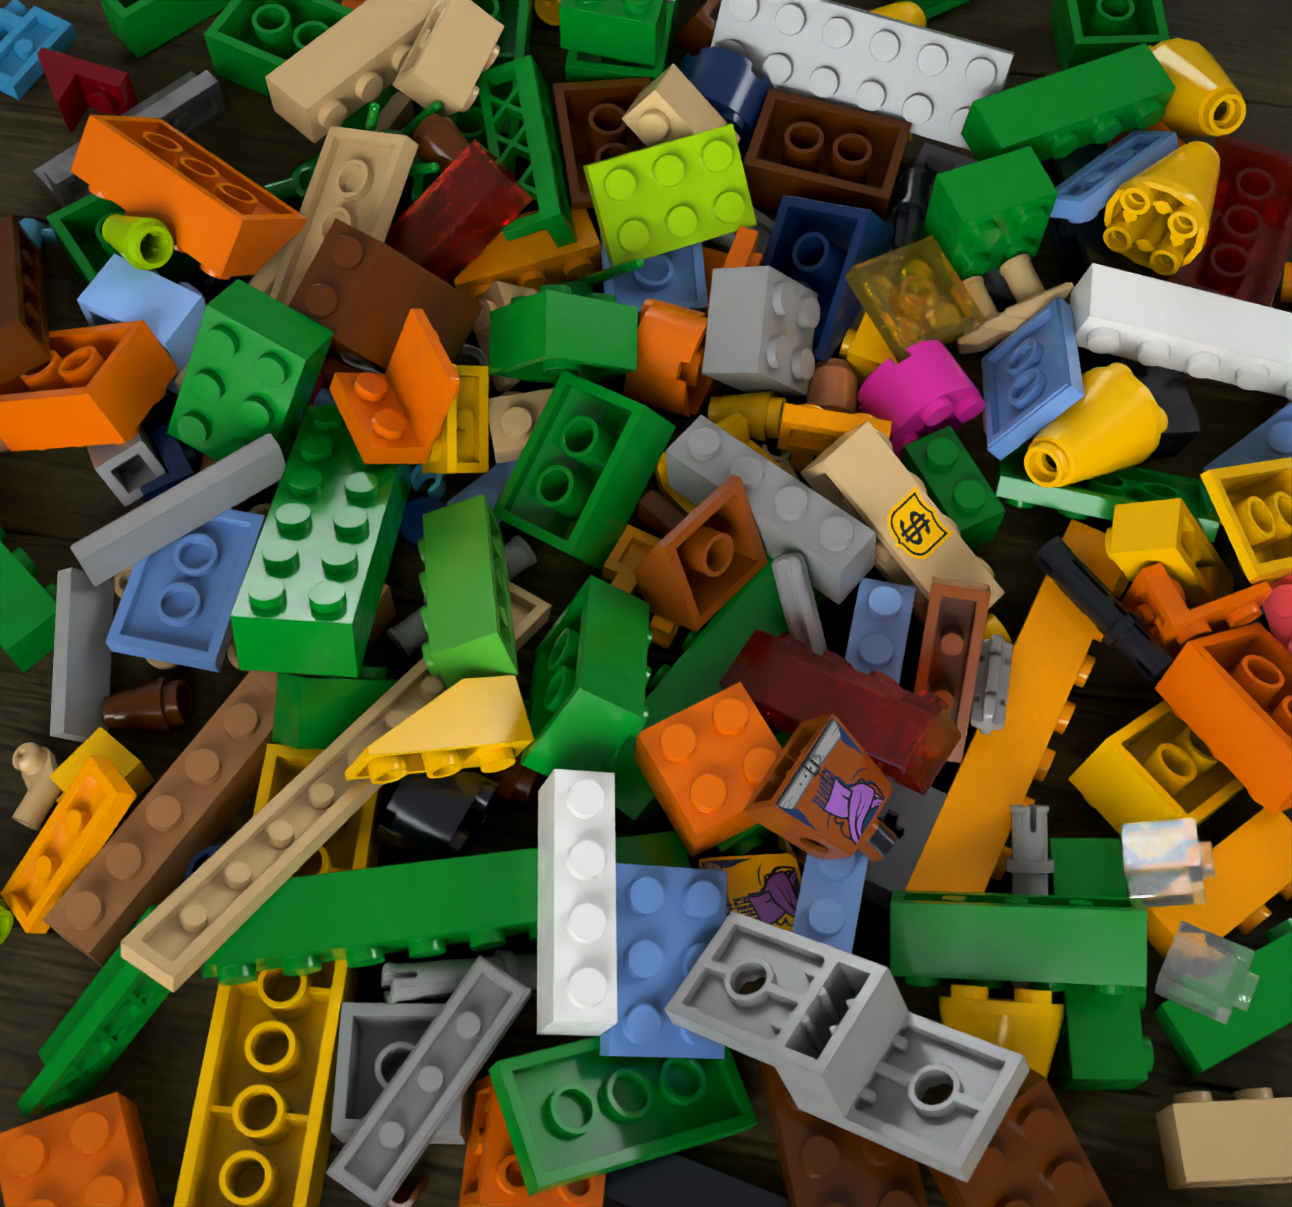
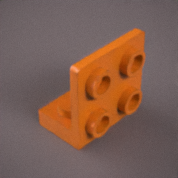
(402, 411)
(1173, 624)
(492, 1169)

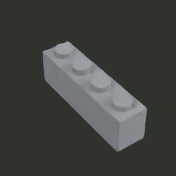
(785, 510)

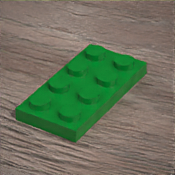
(1100, 494)
(596, 1113)

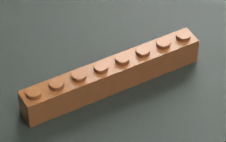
(178, 816)

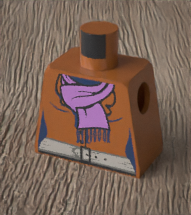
(825, 794)

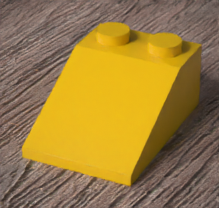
(1256, 515)
(1155, 773)

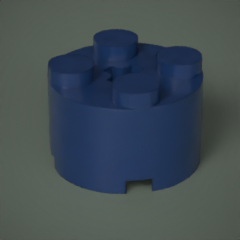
(729, 87)

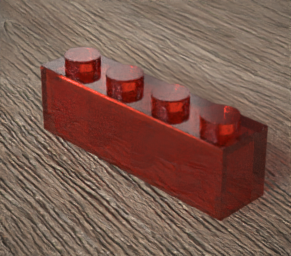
(459, 213)
(898, 730)

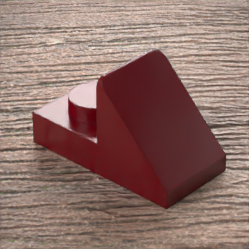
(84, 85)

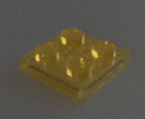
(914, 297)

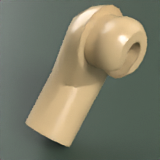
(36, 766)

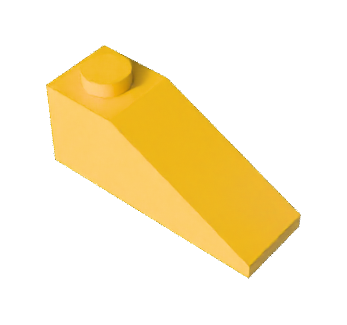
(1170, 535)

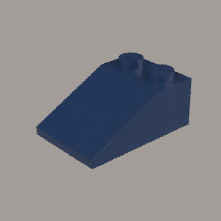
(818, 248)

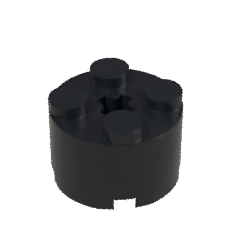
(438, 814)

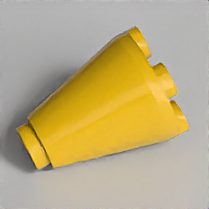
(1204, 95)
(1165, 209)
(1099, 434)
(1021, 1025)

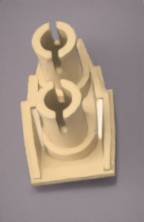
(1029, 297)

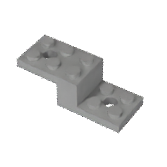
(849, 1043)

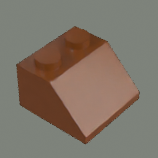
(703, 559)

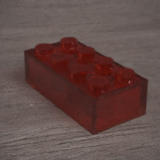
(1247, 224)

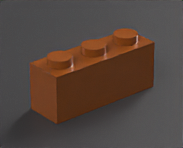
(953, 648)

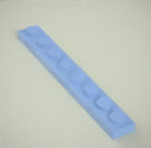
(834, 887)

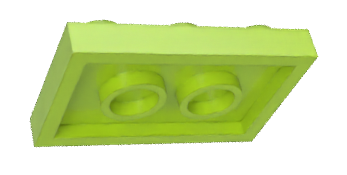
(670, 195)

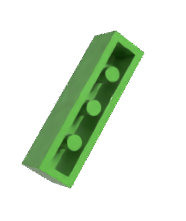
(466, 593)

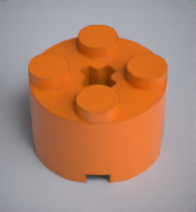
(670, 359)

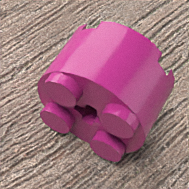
(920, 394)

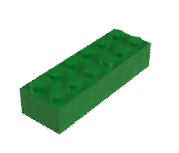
(320, 555)

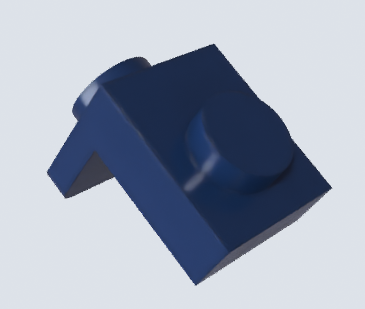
(178, 458)

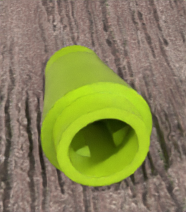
(140, 240)

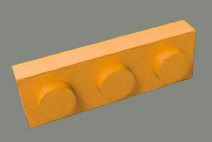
(68, 842)

